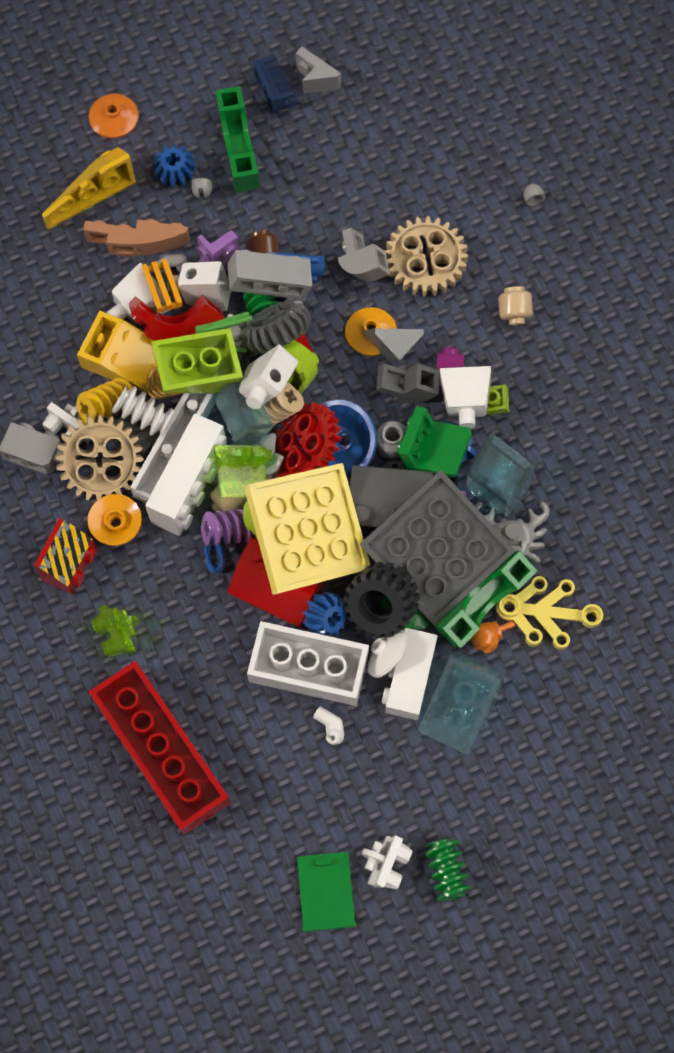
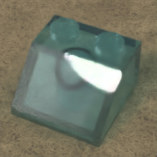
(244, 423)

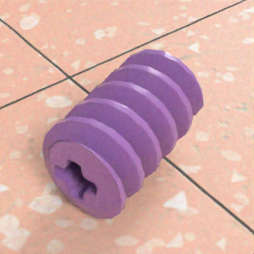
(224, 525)

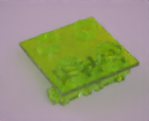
(240, 467)

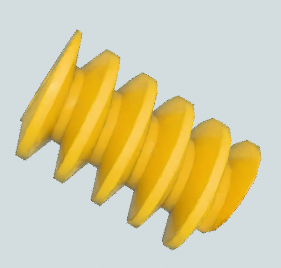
(101, 399)

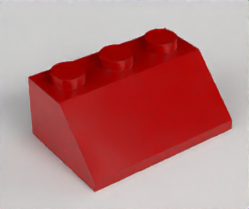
(252, 586)

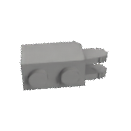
(30, 448)

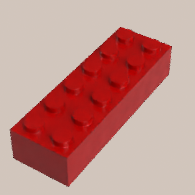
(160, 747)

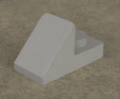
(319, 75)

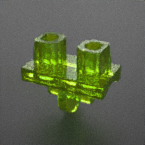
(119, 627)

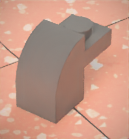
(363, 262)

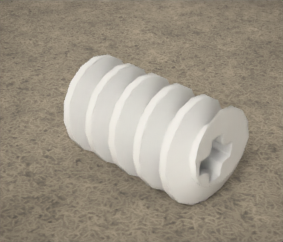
(143, 410)

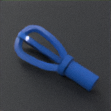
(210, 567)

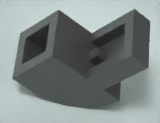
(410, 385)

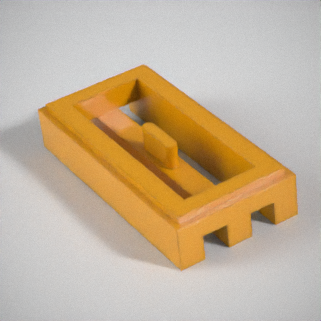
(156, 267)

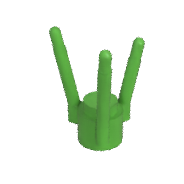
(224, 323)

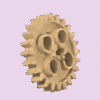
(450, 252)
(100, 433)

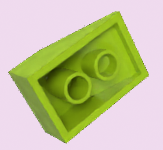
(197, 362)

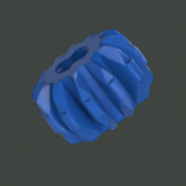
(165, 167)
(325, 614)

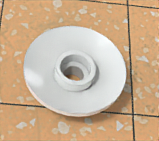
(386, 653)

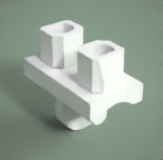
(59, 418)
(382, 859)

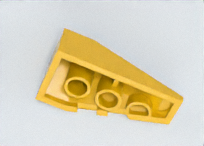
(98, 182)

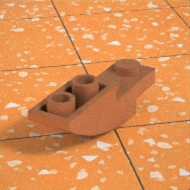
(146, 239)

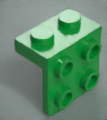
(433, 444)

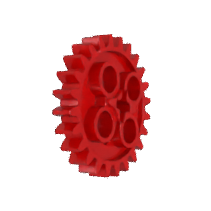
(307, 440)

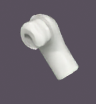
(333, 725)

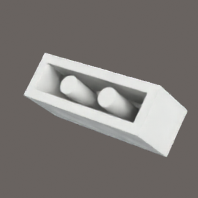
(410, 676)

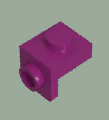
(449, 359)

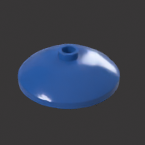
(359, 429)

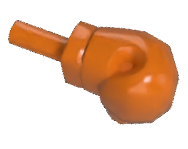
(489, 635)

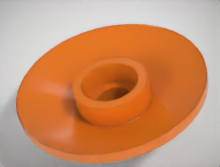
(113, 124)

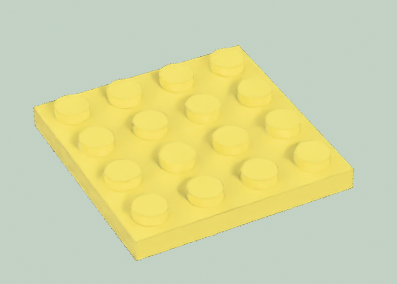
(307, 528)

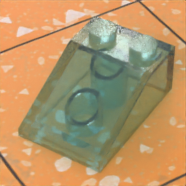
(500, 475)
(461, 702)

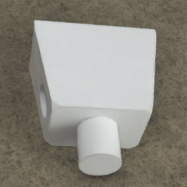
(206, 280)
(133, 285)
(259, 384)
(466, 392)

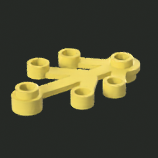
(544, 612)

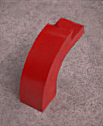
(163, 326)

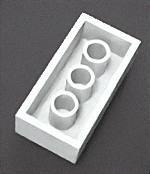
(186, 476)
(308, 663)

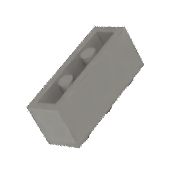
(269, 274)

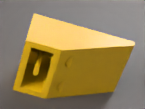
(117, 350)

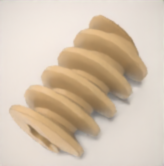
(284, 404)

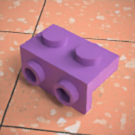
(218, 251)

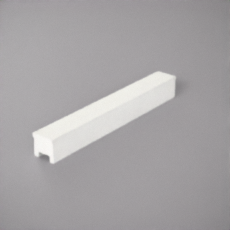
(168, 440)

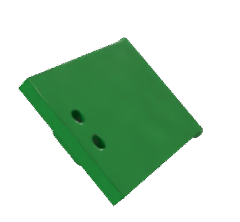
(326, 892)

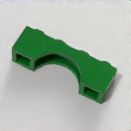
(237, 139)
(465, 618)

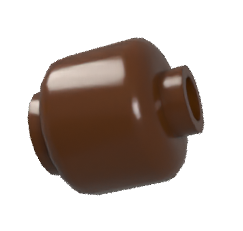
(262, 242)

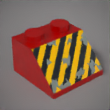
(65, 557)

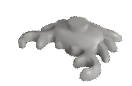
(521, 534)

